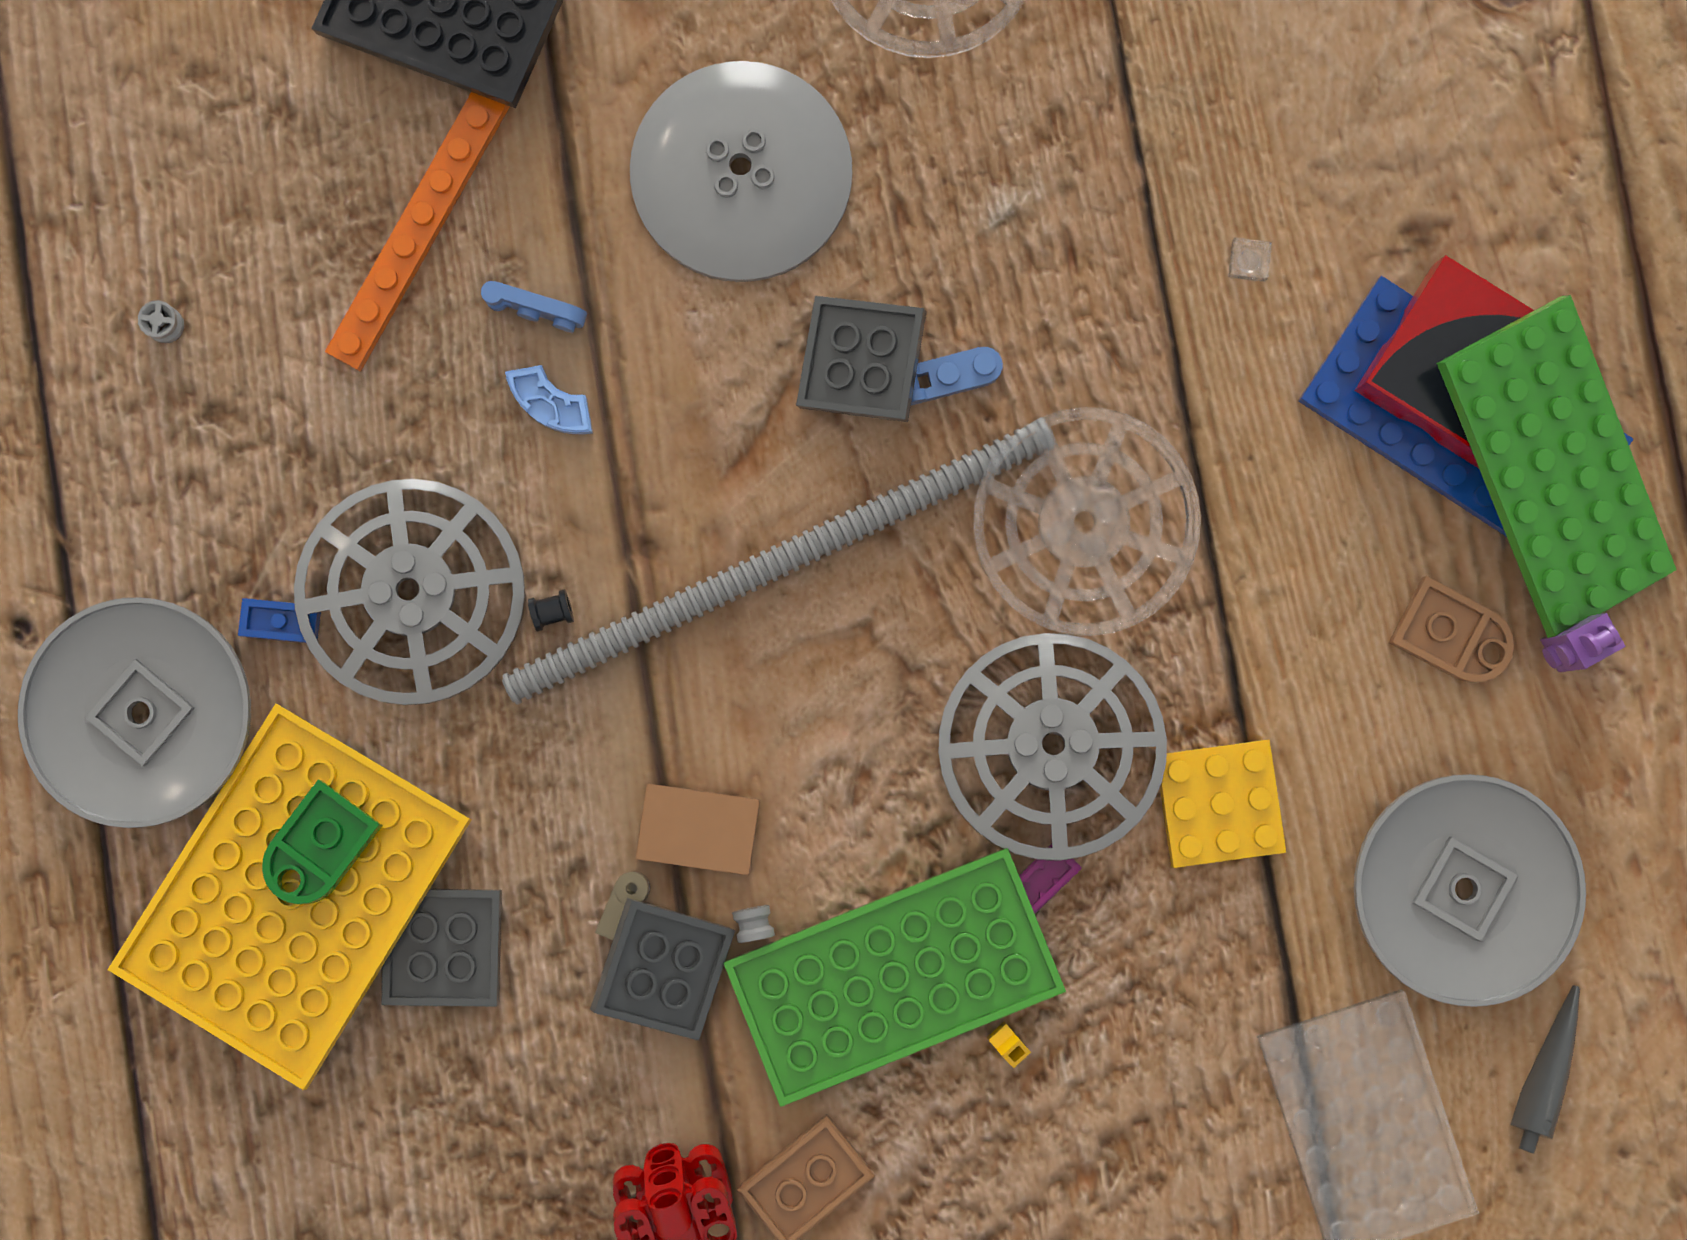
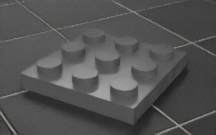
(861, 358)
(448, 952)
(662, 969)

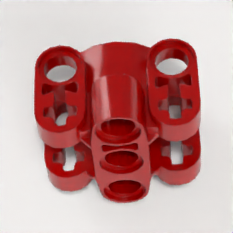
(672, 1196)

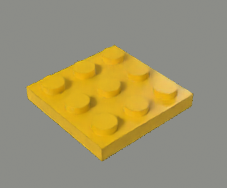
(1221, 804)

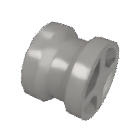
(153, 317)
(753, 923)

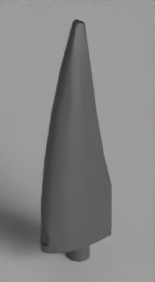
(1547, 1081)

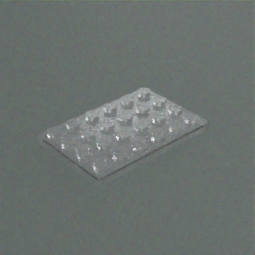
(1368, 1122)

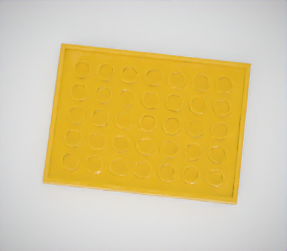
(270, 970)

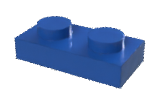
(273, 621)

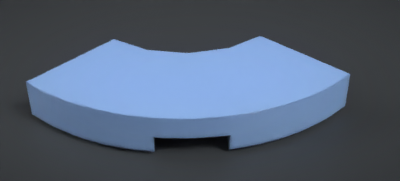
(547, 403)

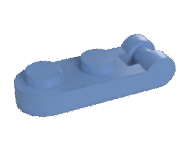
(532, 306)
(957, 373)

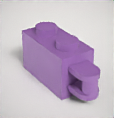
(1582, 644)

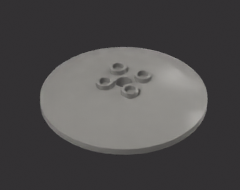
(752, 221)
(81, 702)
(1522, 902)

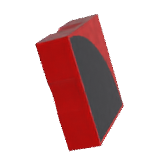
(1442, 318)

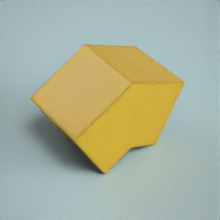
(1008, 1044)

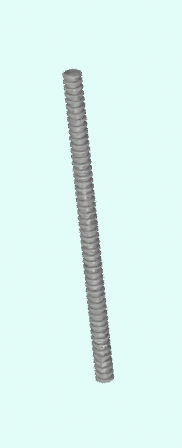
(761, 569)

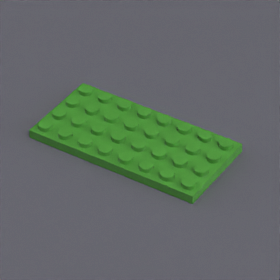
(1557, 465)
(894, 977)

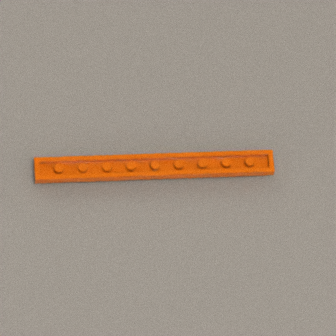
(416, 231)

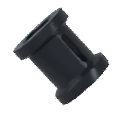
(550, 610)

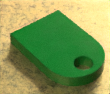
(319, 843)

